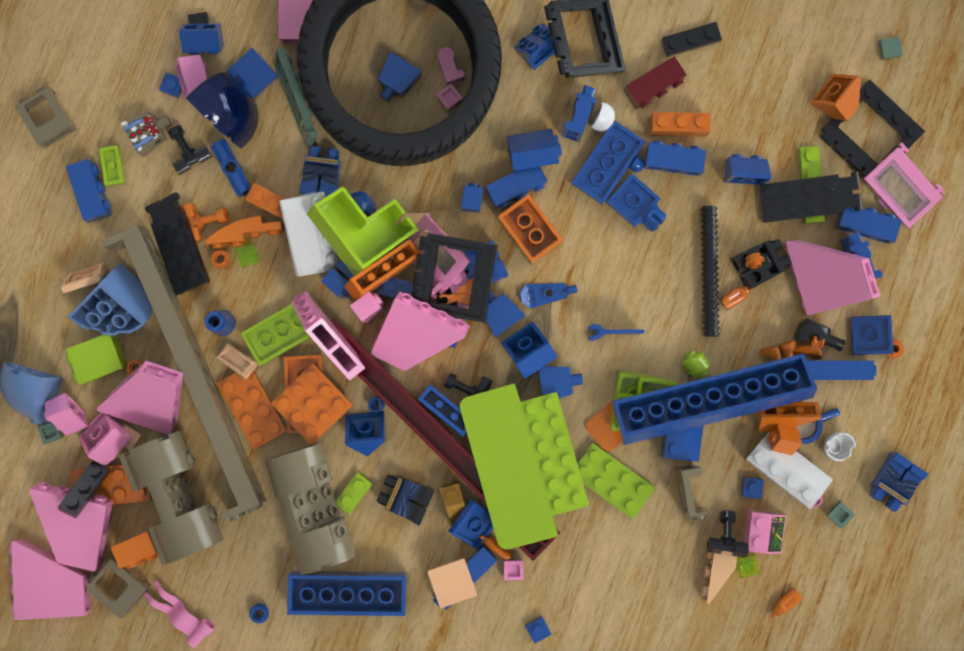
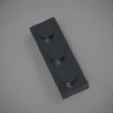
(691, 39)
(84, 489)

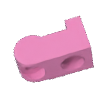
(448, 67)

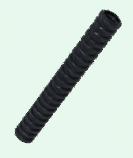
(709, 271)

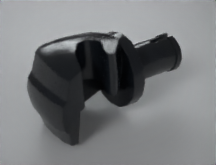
(809, 327)

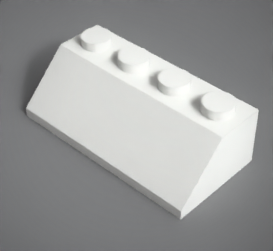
(307, 245)
(790, 473)

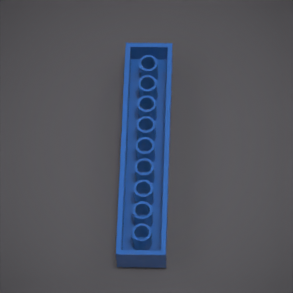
(714, 399)

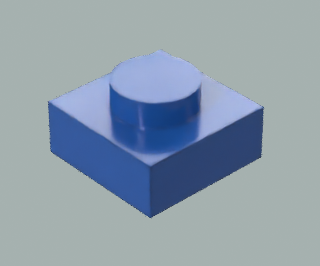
(171, 85)
(752, 487)
(538, 629)

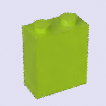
(96, 359)

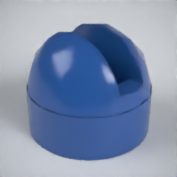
(637, 164)
(374, 405)

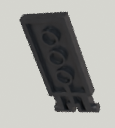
(810, 197)
(177, 245)

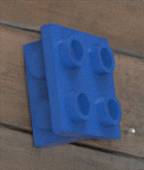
(536, 46)

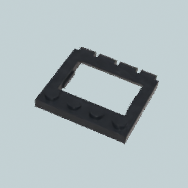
(605, 32)
(889, 111)
(481, 280)

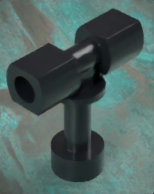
(189, 156)
(483, 386)
(727, 541)

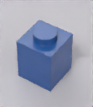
(472, 198)

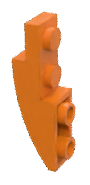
(237, 232)

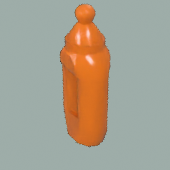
(735, 297)
(491, 544)
(786, 603)

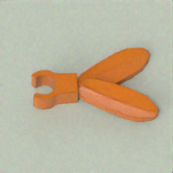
(461, 295)
(813, 349)

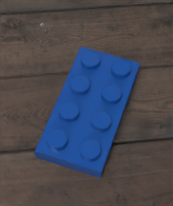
(608, 162)

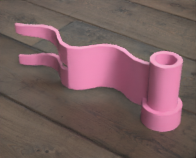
(180, 617)

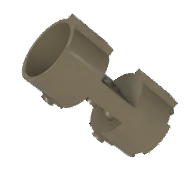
(309, 507)
(183, 526)

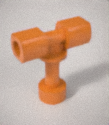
(197, 221)

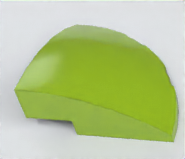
(632, 384)

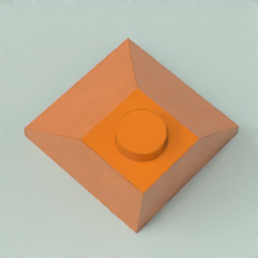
(839, 96)

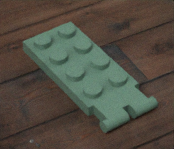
(295, 96)

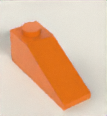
(788, 415)

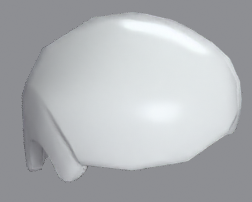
(603, 118)
(839, 446)

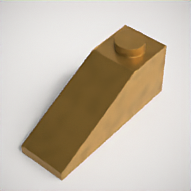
(453, 501)

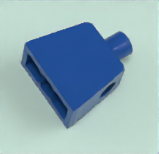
(397, 77)
(502, 314)
(558, 380)

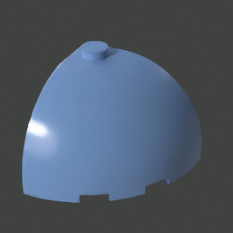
(114, 305)
(28, 390)

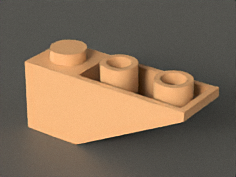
(717, 573)

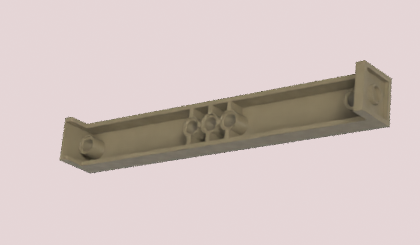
(194, 368)

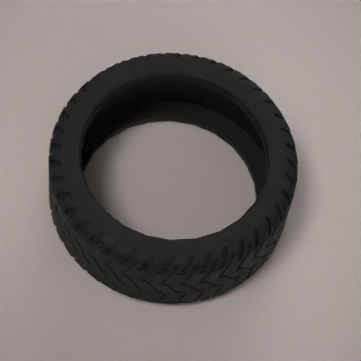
(387, 148)

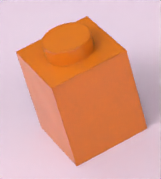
(784, 439)

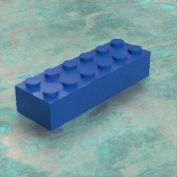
(347, 593)

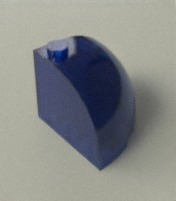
(228, 106)

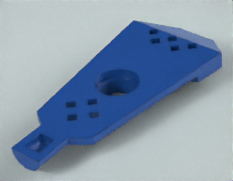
(539, 293)

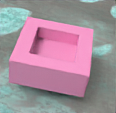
(449, 97)
(513, 570)

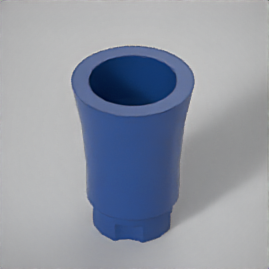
(226, 325)

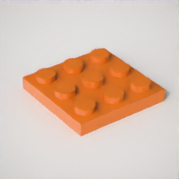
(312, 404)

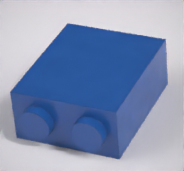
(533, 149)

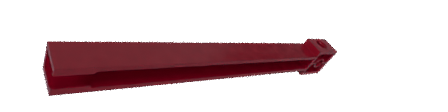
(425, 425)

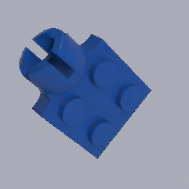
(637, 204)

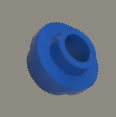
(259, 619)

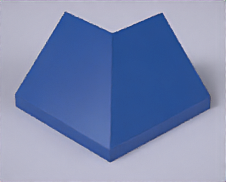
(365, 431)

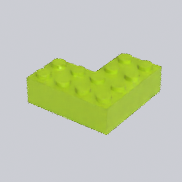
(355, 237)

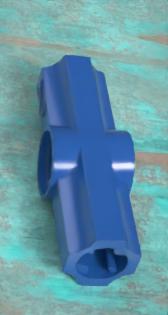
(226, 158)

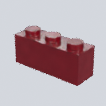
(655, 83)

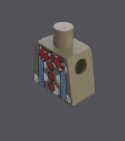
(146, 131)

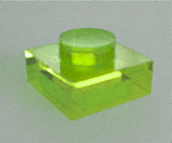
(248, 255)
(747, 566)

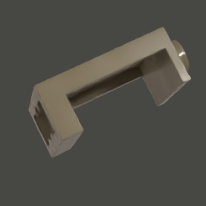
(52, 130)
(685, 491)
(128, 598)

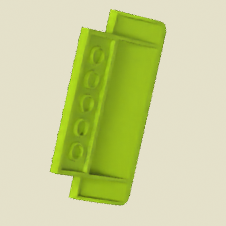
(522, 463)

